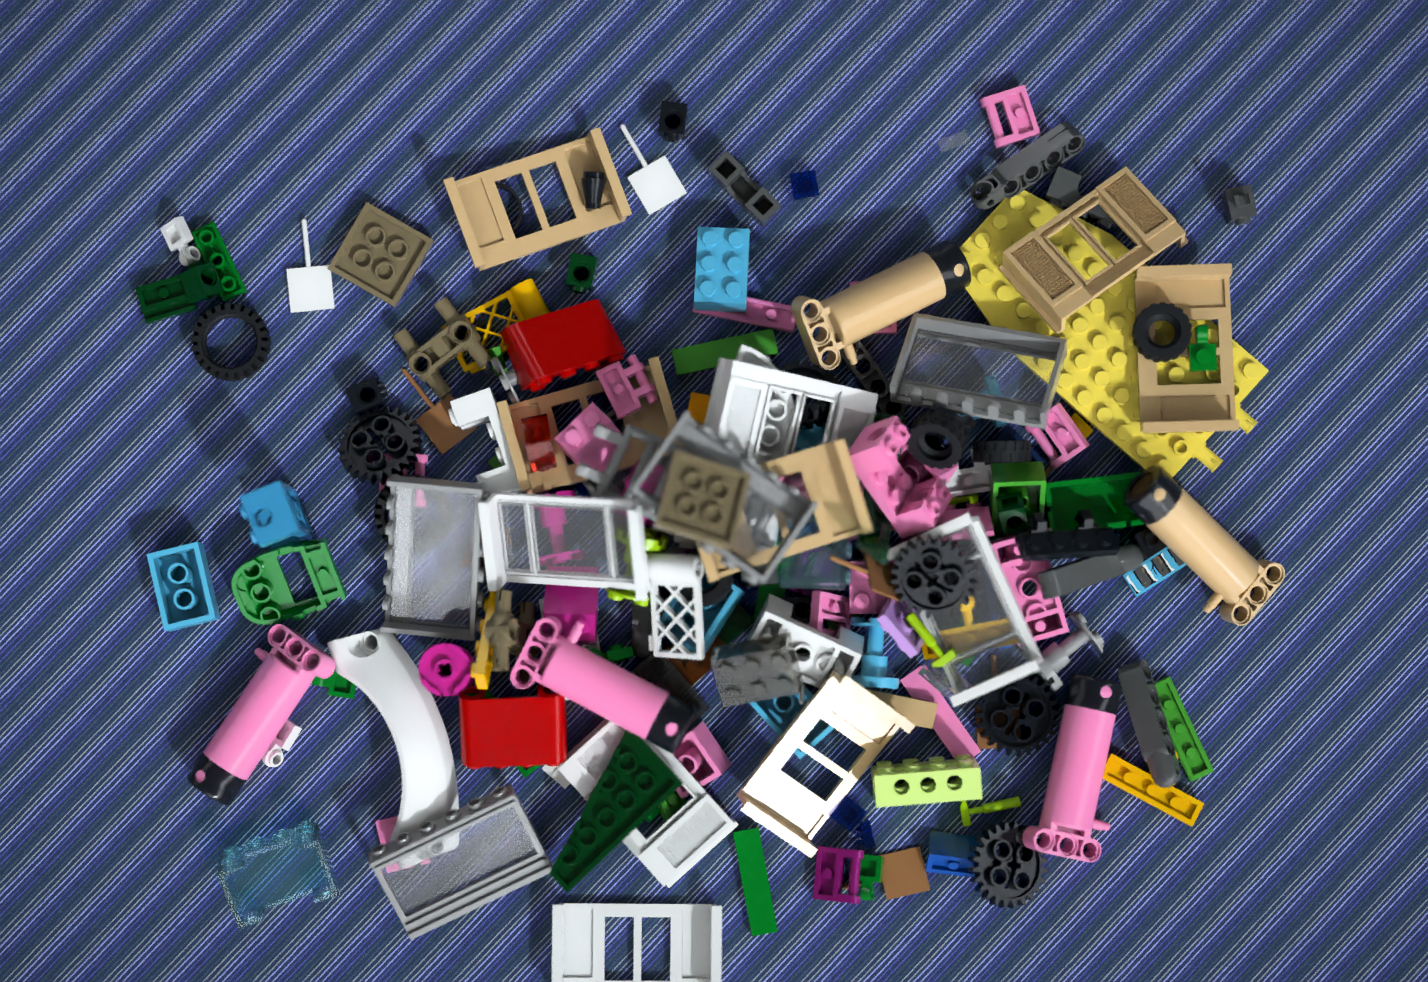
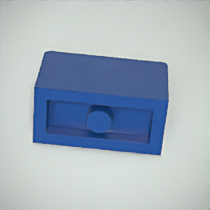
(949, 853)

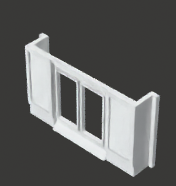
(742, 400)
(679, 840)
(580, 940)

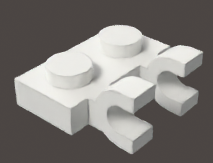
(970, 479)

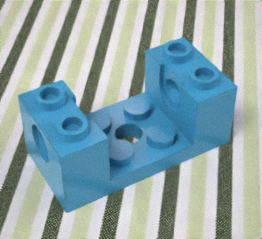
(279, 512)

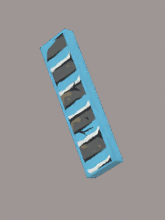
(1153, 571)

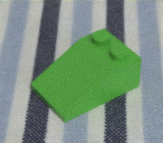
(1016, 477)

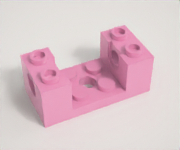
(875, 462)
(1042, 616)

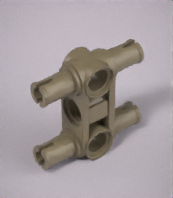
(443, 348)
(508, 633)

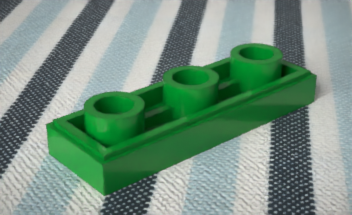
(212, 247)

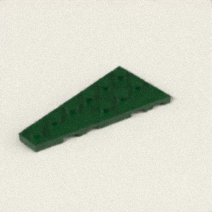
(623, 798)

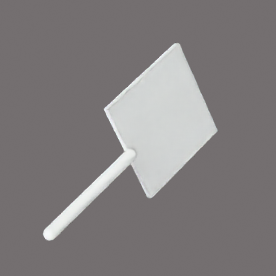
(656, 182)
(309, 286)

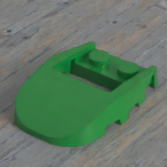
(264, 590)

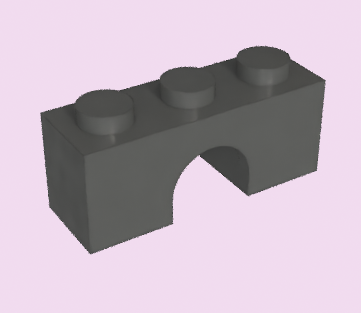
(743, 190)
(1064, 192)

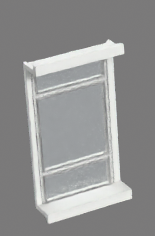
(564, 541)
(989, 631)

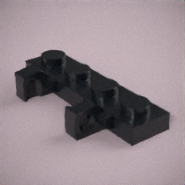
(1084, 541)

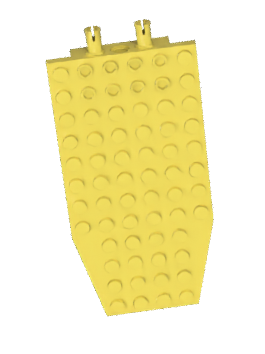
(1101, 359)

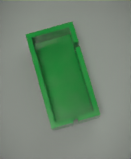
(1098, 494)

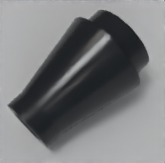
(593, 188)

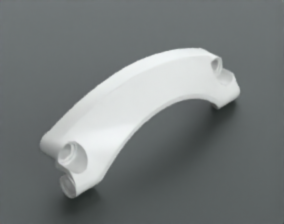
(392, 682)

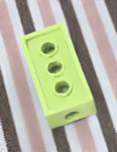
(937, 789)

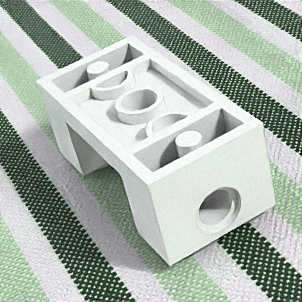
(477, 410)
(826, 651)

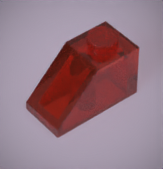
(538, 443)

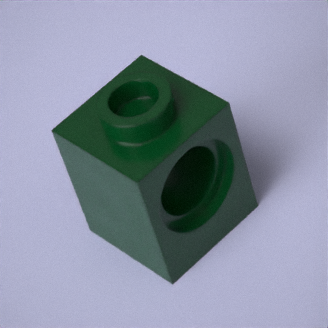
(580, 261)
(201, 281)
(1012, 513)

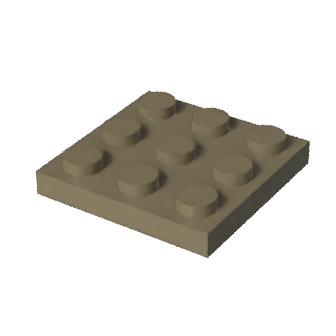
(381, 254)
(702, 500)

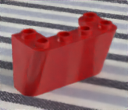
(562, 344)
(512, 729)

